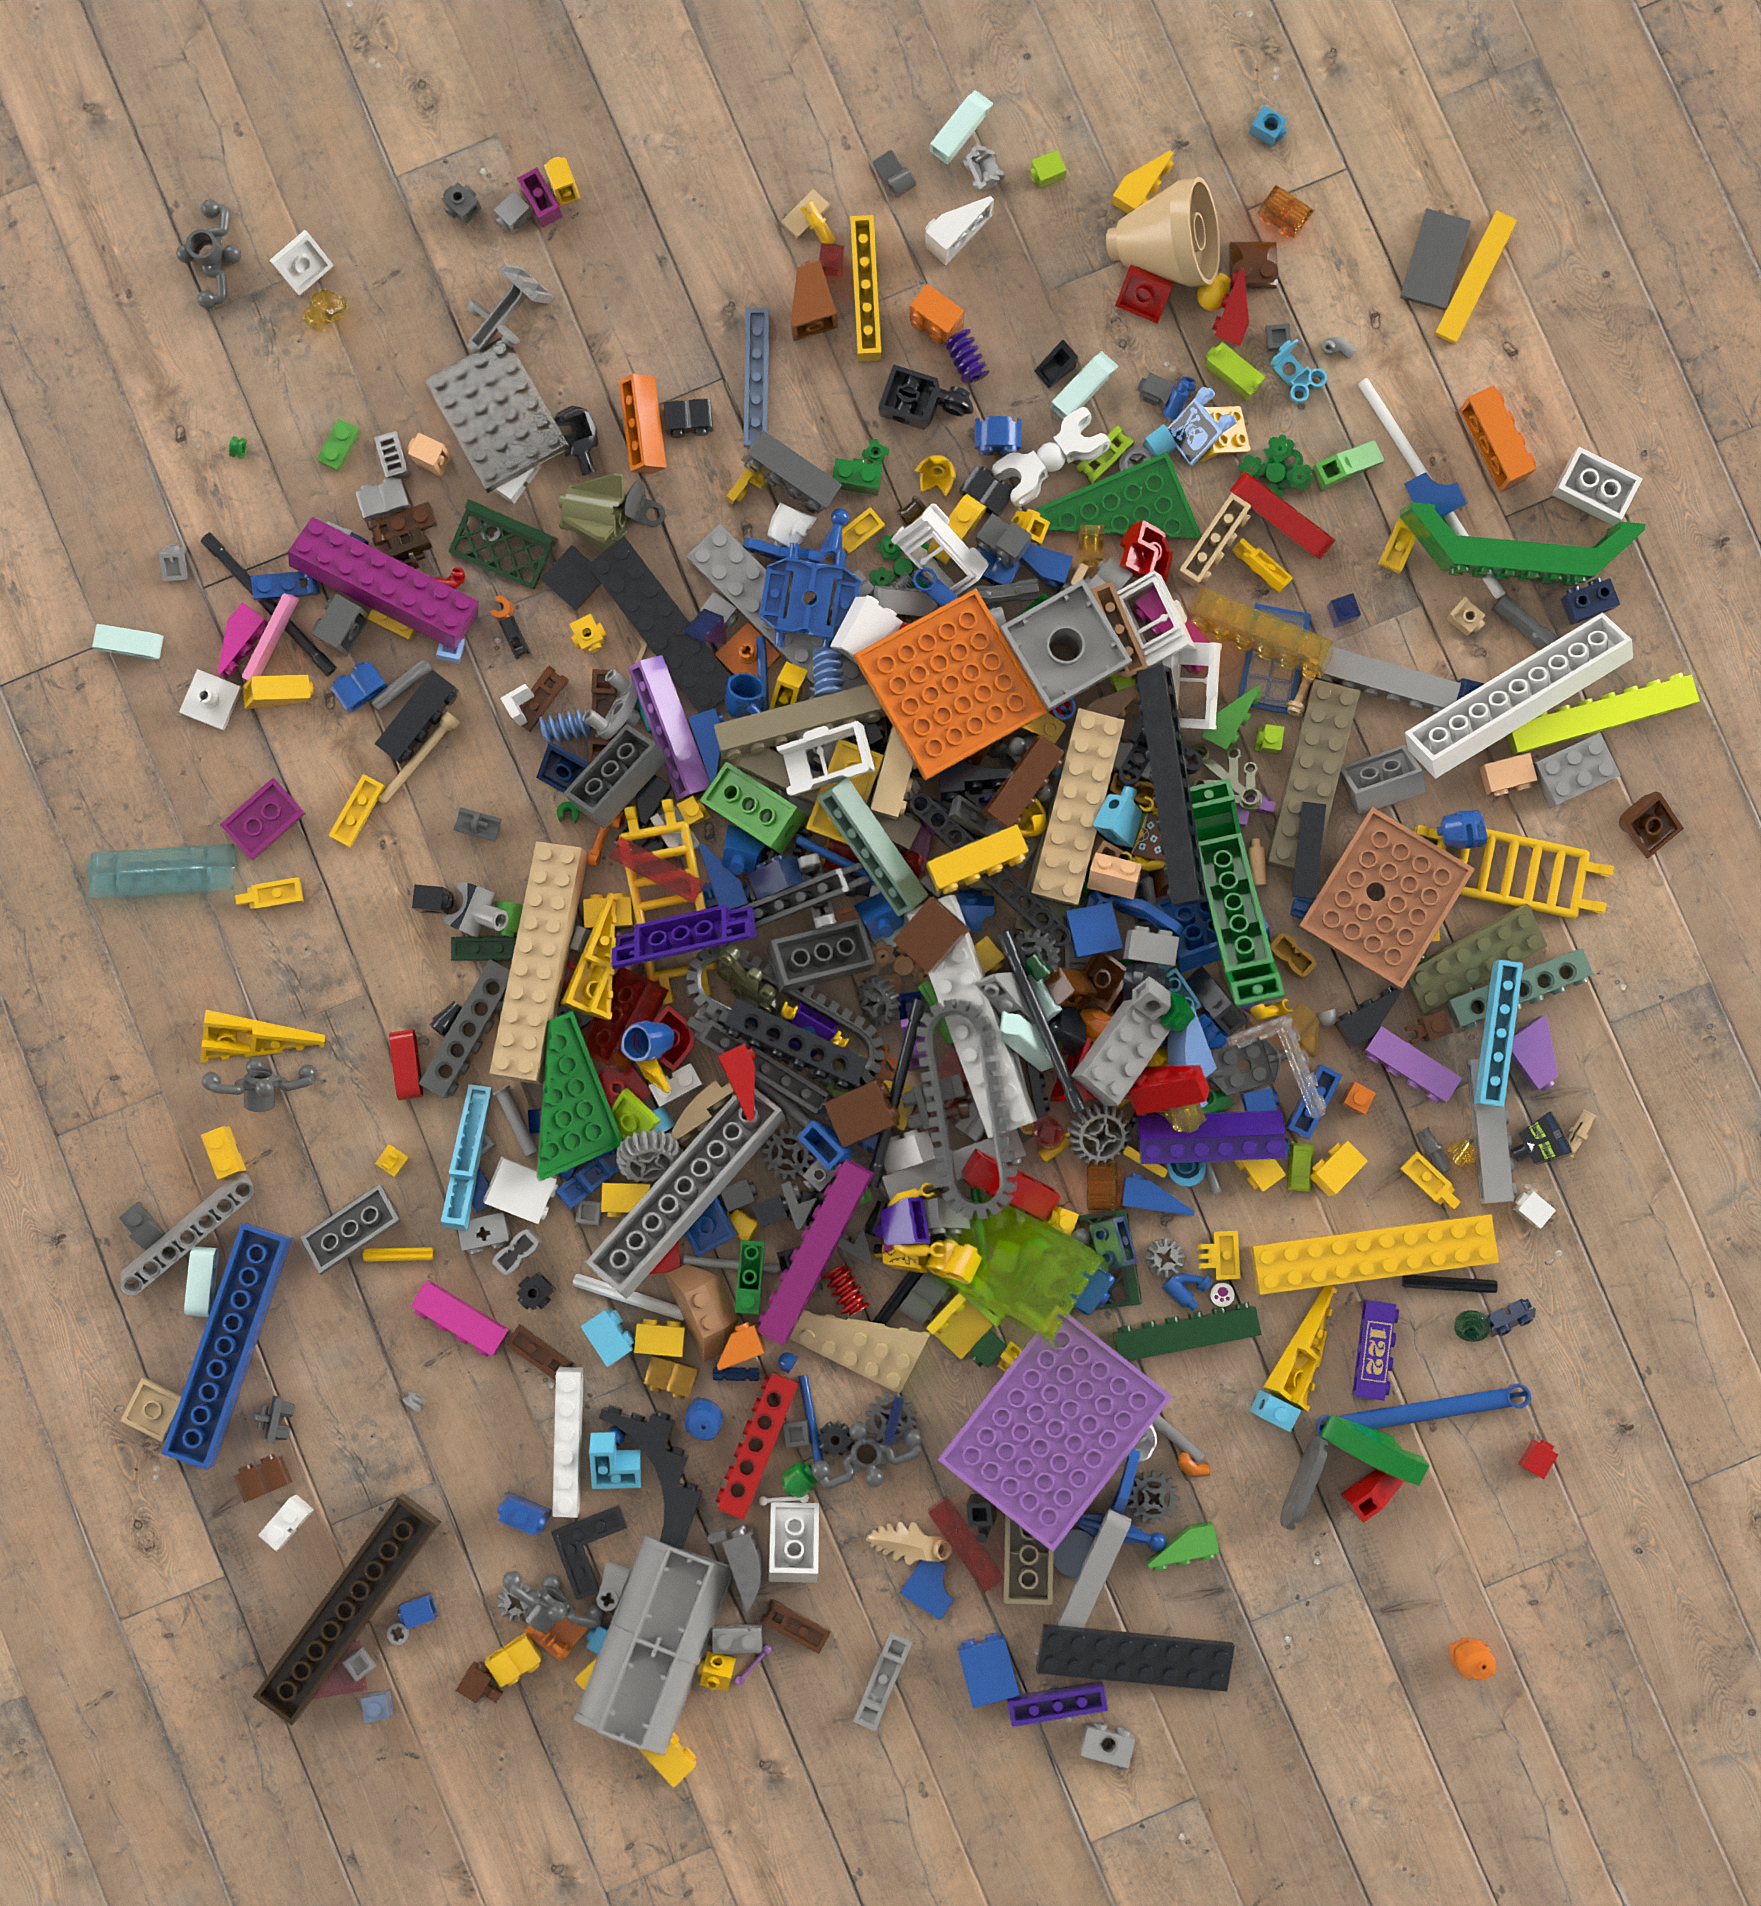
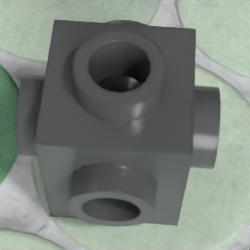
(461, 203)

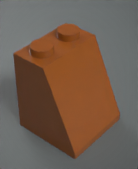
(812, 302)

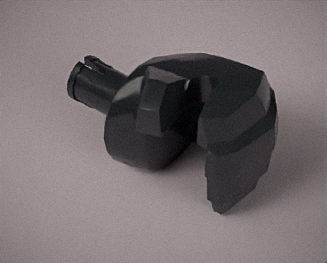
(582, 438)
(1138, 972)

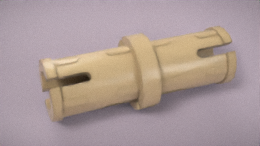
(1579, 1131)

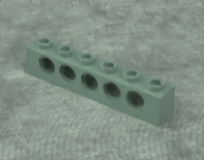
(1574, 961)

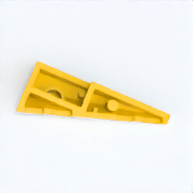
(591, 983)
(234, 1035)
(1295, 1370)

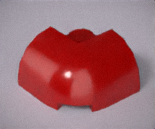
(1146, 551)
(683, 1037)

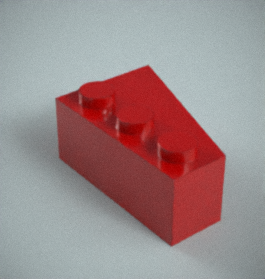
(1168, 1088)

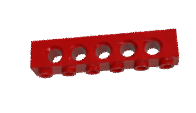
(727, 1500)

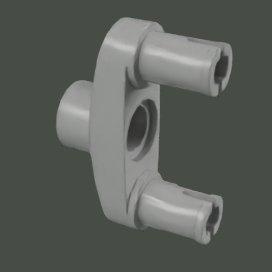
(622, 710)

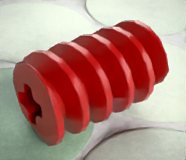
(845, 1290)

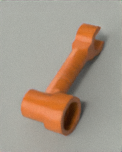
(596, 852)

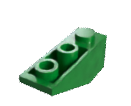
(750, 1277)

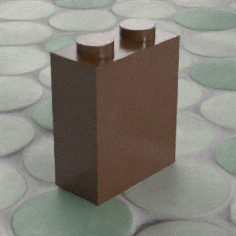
(930, 935)
(862, 1113)

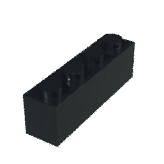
(416, 717)

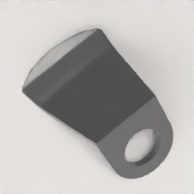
(637, 505)

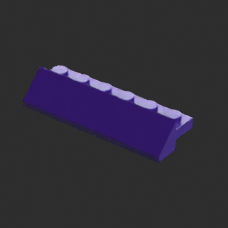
(683, 934)
(1218, 1138)

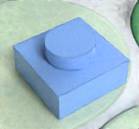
(450, 655)

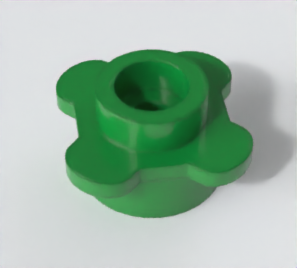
(875, 446)

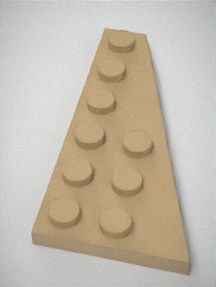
(863, 1346)

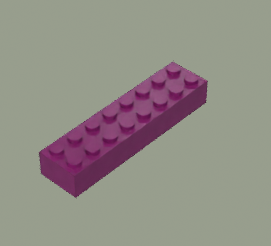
(383, 583)

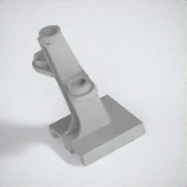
(522, 286)

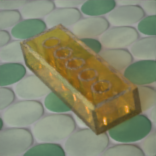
(1261, 633)

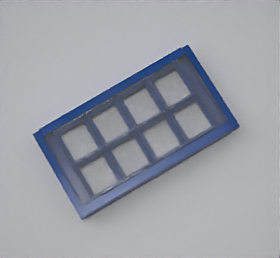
(1276, 682)

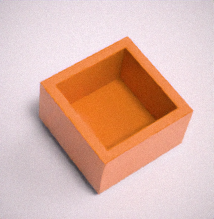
(936, 315)

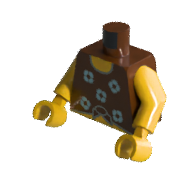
(1147, 846)

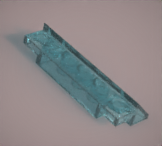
(161, 871)

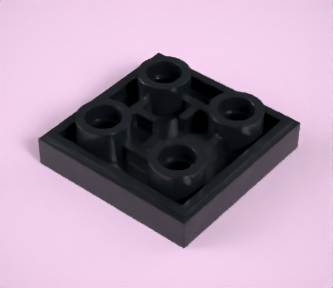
(571, 578)

